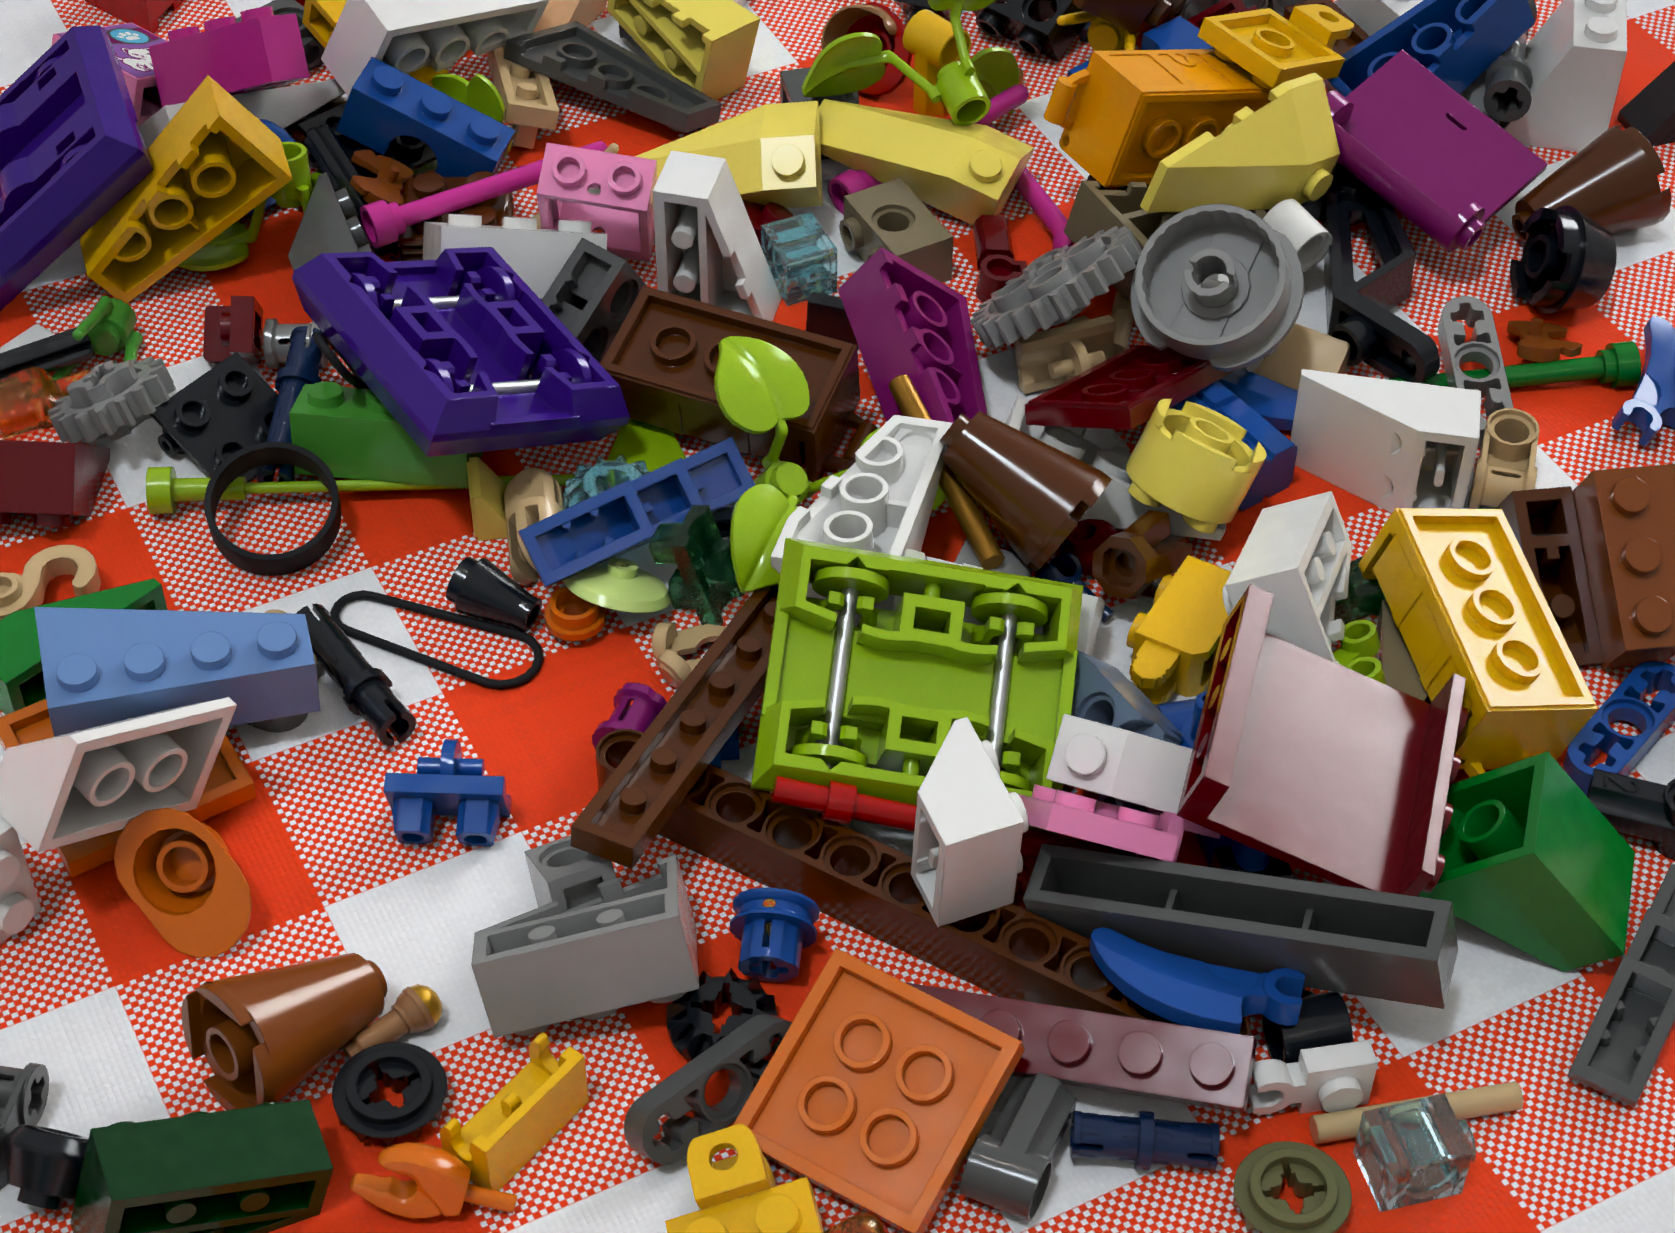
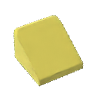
(486, 501)

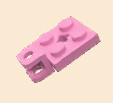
(1147, 834)

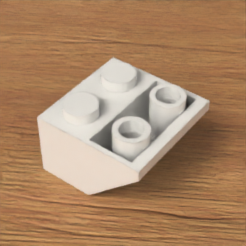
(966, 830)

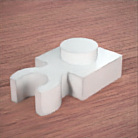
(1321, 1080)

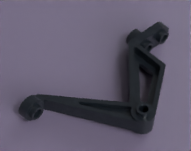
(1361, 309)

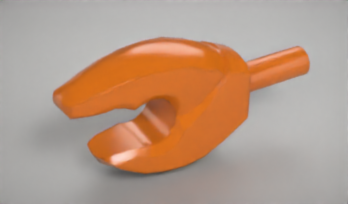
(437, 1186)

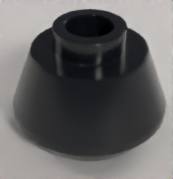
(44, 1164)

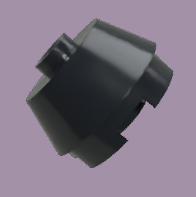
(1564, 261)

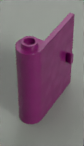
(1429, 151)

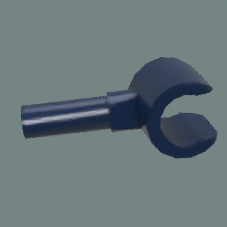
(1068, 569)

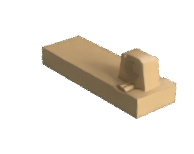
(526, 98)

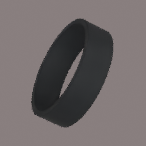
(261, 455)

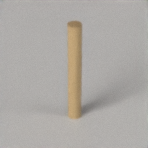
(1464, 1103)

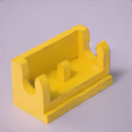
(520, 1116)

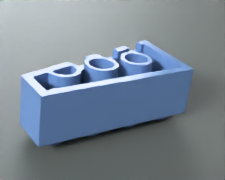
(142, 662)

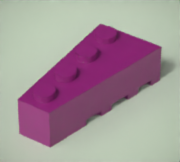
(917, 330)

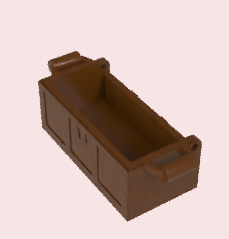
(668, 367)

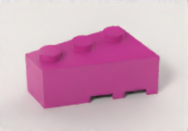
(239, 56)

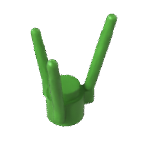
(109, 330)

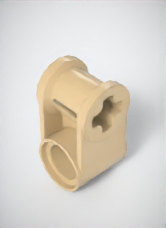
(1505, 458)

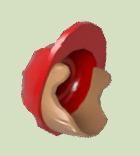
(877, 20)

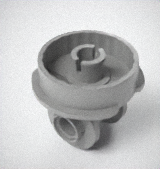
(1192, 312)

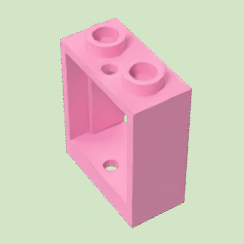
(621, 208)

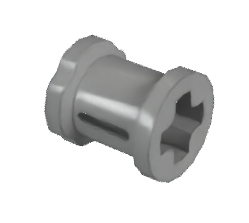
(276, 339)

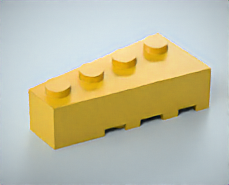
(205, 176)

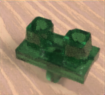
(704, 563)

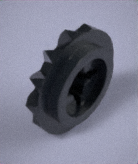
(690, 1016)
(404, 1070)

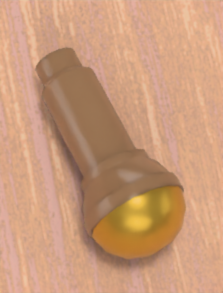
(414, 1012)

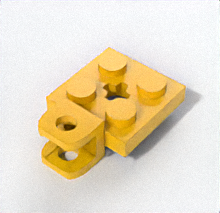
(1278, 47)
(742, 1190)

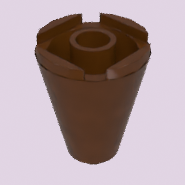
(1606, 181)
(1021, 484)

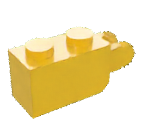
(1180, 633)

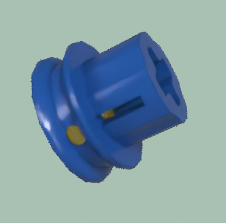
(773, 929)

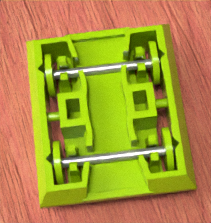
(911, 671)

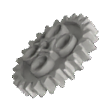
(1056, 286)

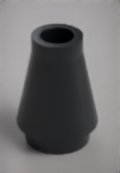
(490, 594)

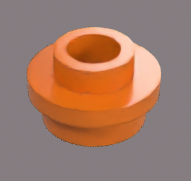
(573, 617)

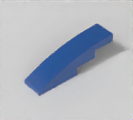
(632, 512)

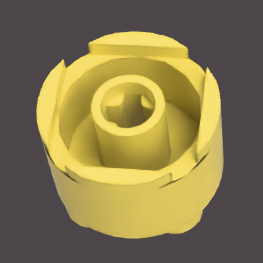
(1193, 464)

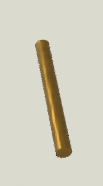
(959, 499)

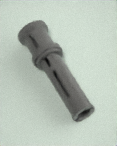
(1509, 84)

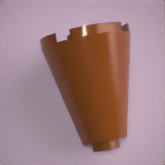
(279, 1024)

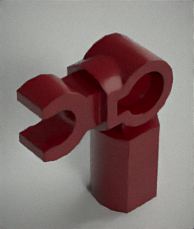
(994, 255)

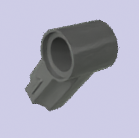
(1016, 1160)

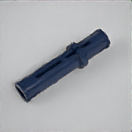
(300, 369)

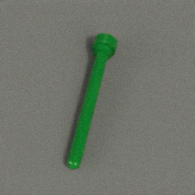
(1615, 365)

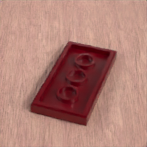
(1122, 390)

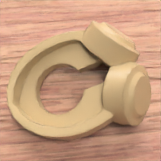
(670, 644)

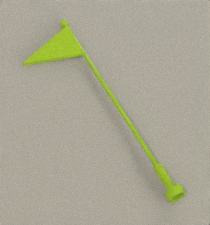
(164, 490)

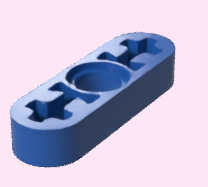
(1626, 705)

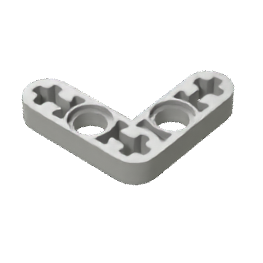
(1482, 349)

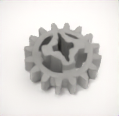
(111, 400)

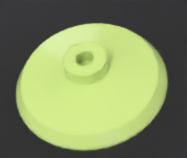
(620, 587)

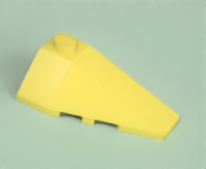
(768, 151)
(1258, 158)
(944, 164)

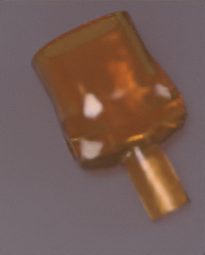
(28, 397)

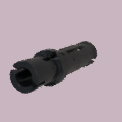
(364, 687)

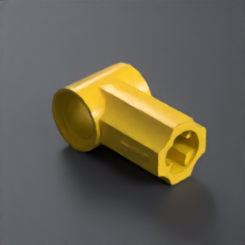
(934, 46)

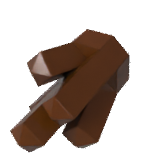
(1139, 557)

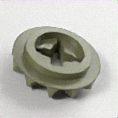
(1309, 1174)

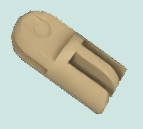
(527, 500)

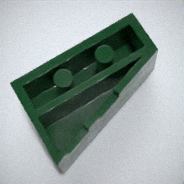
(205, 1172)

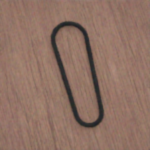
(323, 344)
(445, 615)

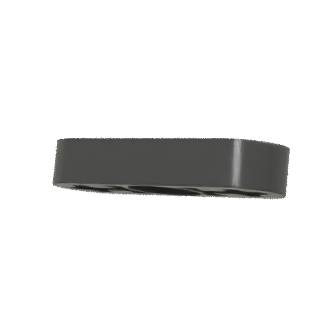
(686, 1088)

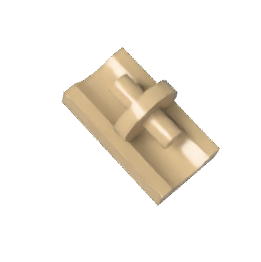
(1063, 352)

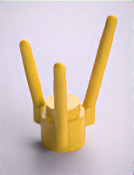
(1101, 33)

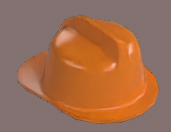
(184, 881)

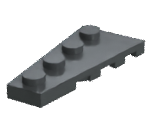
(614, 74)

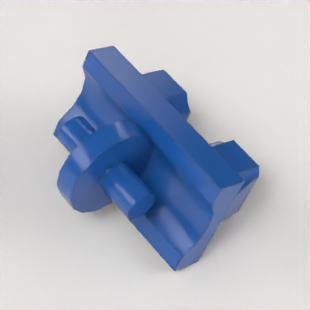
(447, 788)

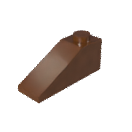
(1552, 545)

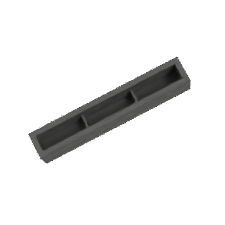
(1255, 922)

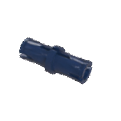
(1144, 1140)

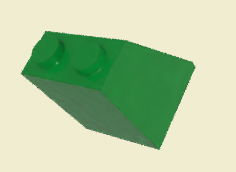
(1536, 864)

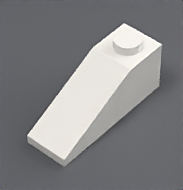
(1119, 764)

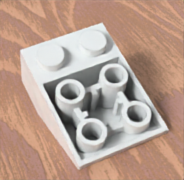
(1387, 438)

